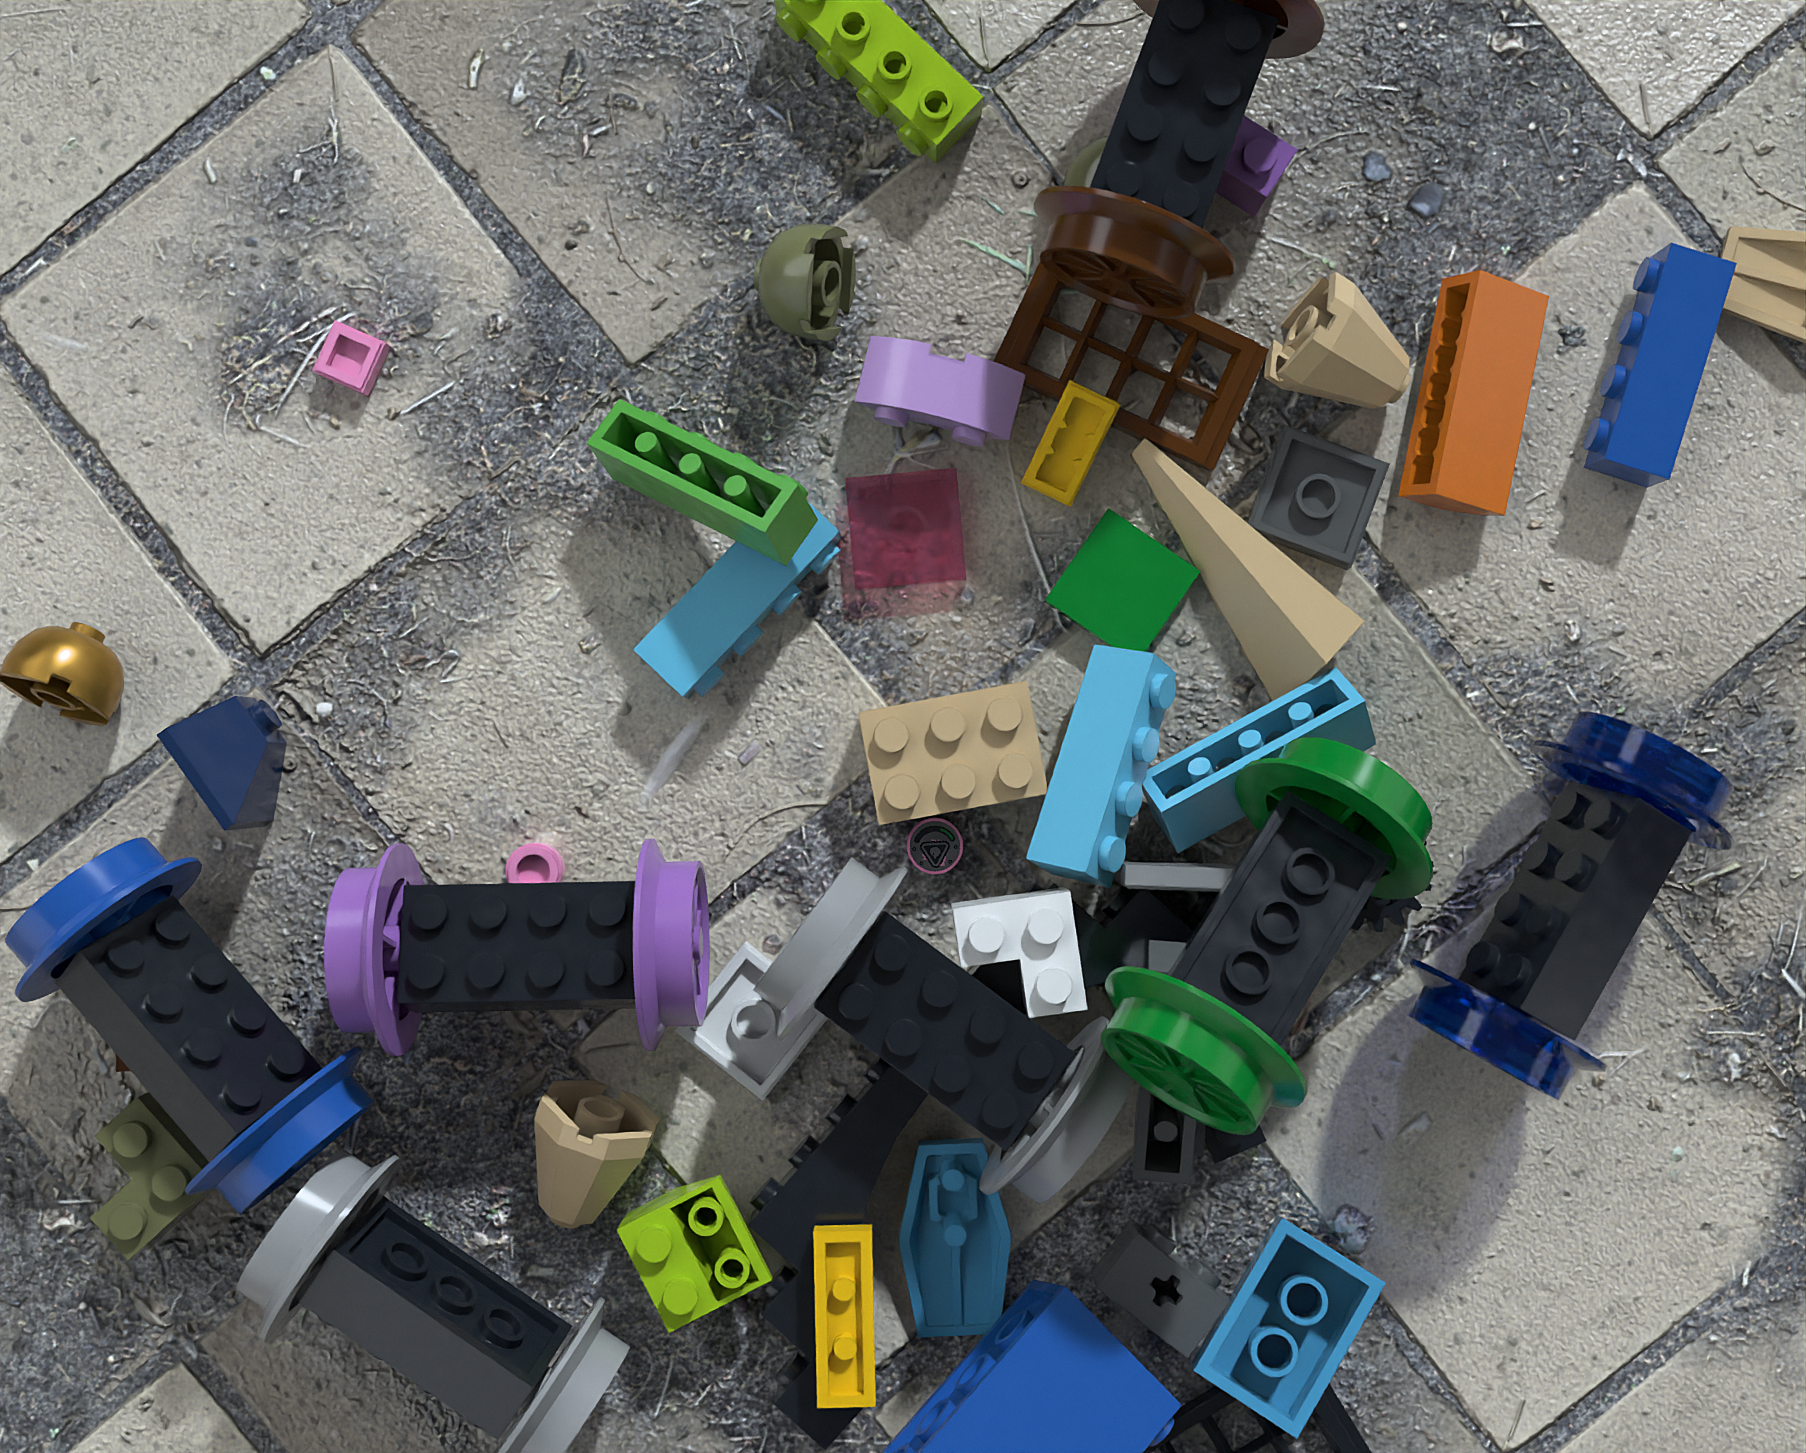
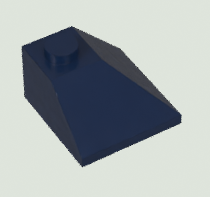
(232, 759)

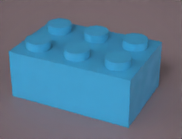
(1287, 1326)

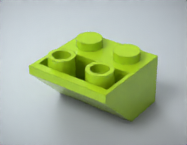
(693, 1251)

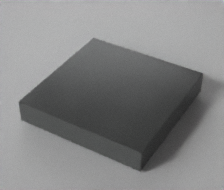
(1317, 497)

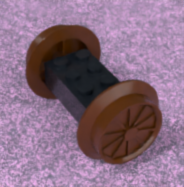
(1140, 223)

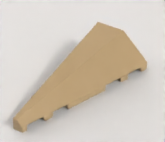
(1273, 606)

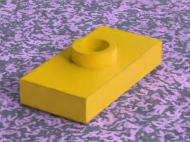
(1070, 443)

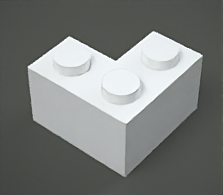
(1036, 932)

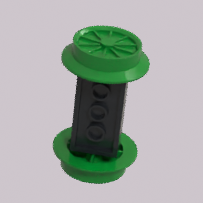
(1325, 841)

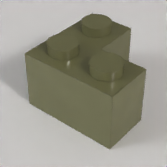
(160, 1165)

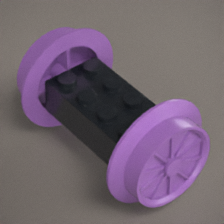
(516, 947)

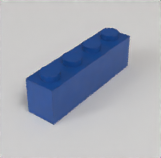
(1658, 365)

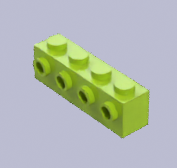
(888, 67)

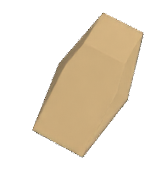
(1768, 279)

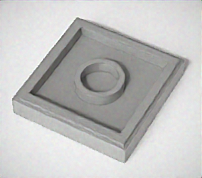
(1172, 875)

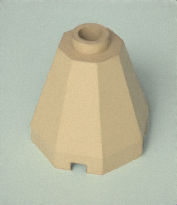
(1338, 348)
(587, 1148)

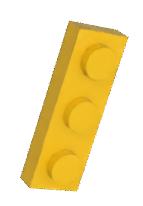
(844, 1316)

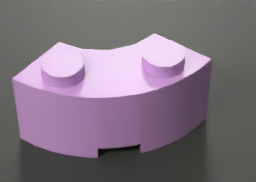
(966, 397)

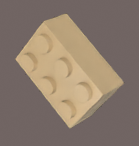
(953, 752)

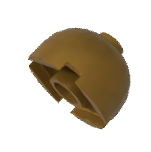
(67, 671)

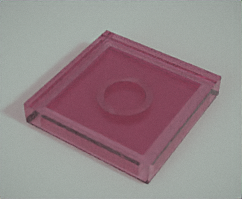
(905, 529)

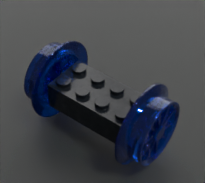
(1575, 899)

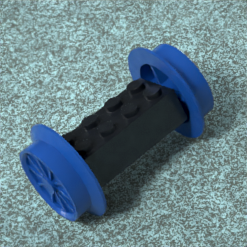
(185, 1020)

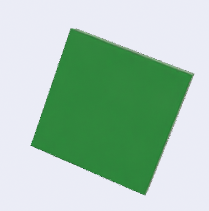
(1121, 585)

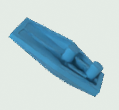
(953, 1240)

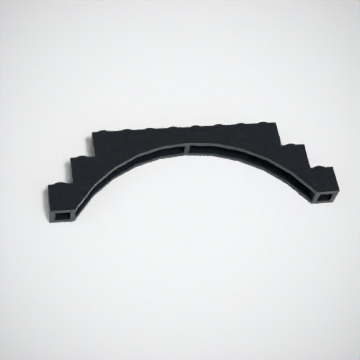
(840, 1168)

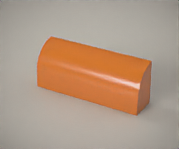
(1473, 394)

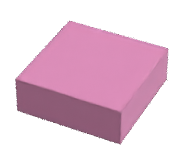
(351, 358)

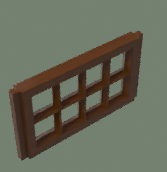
(1223, 405)

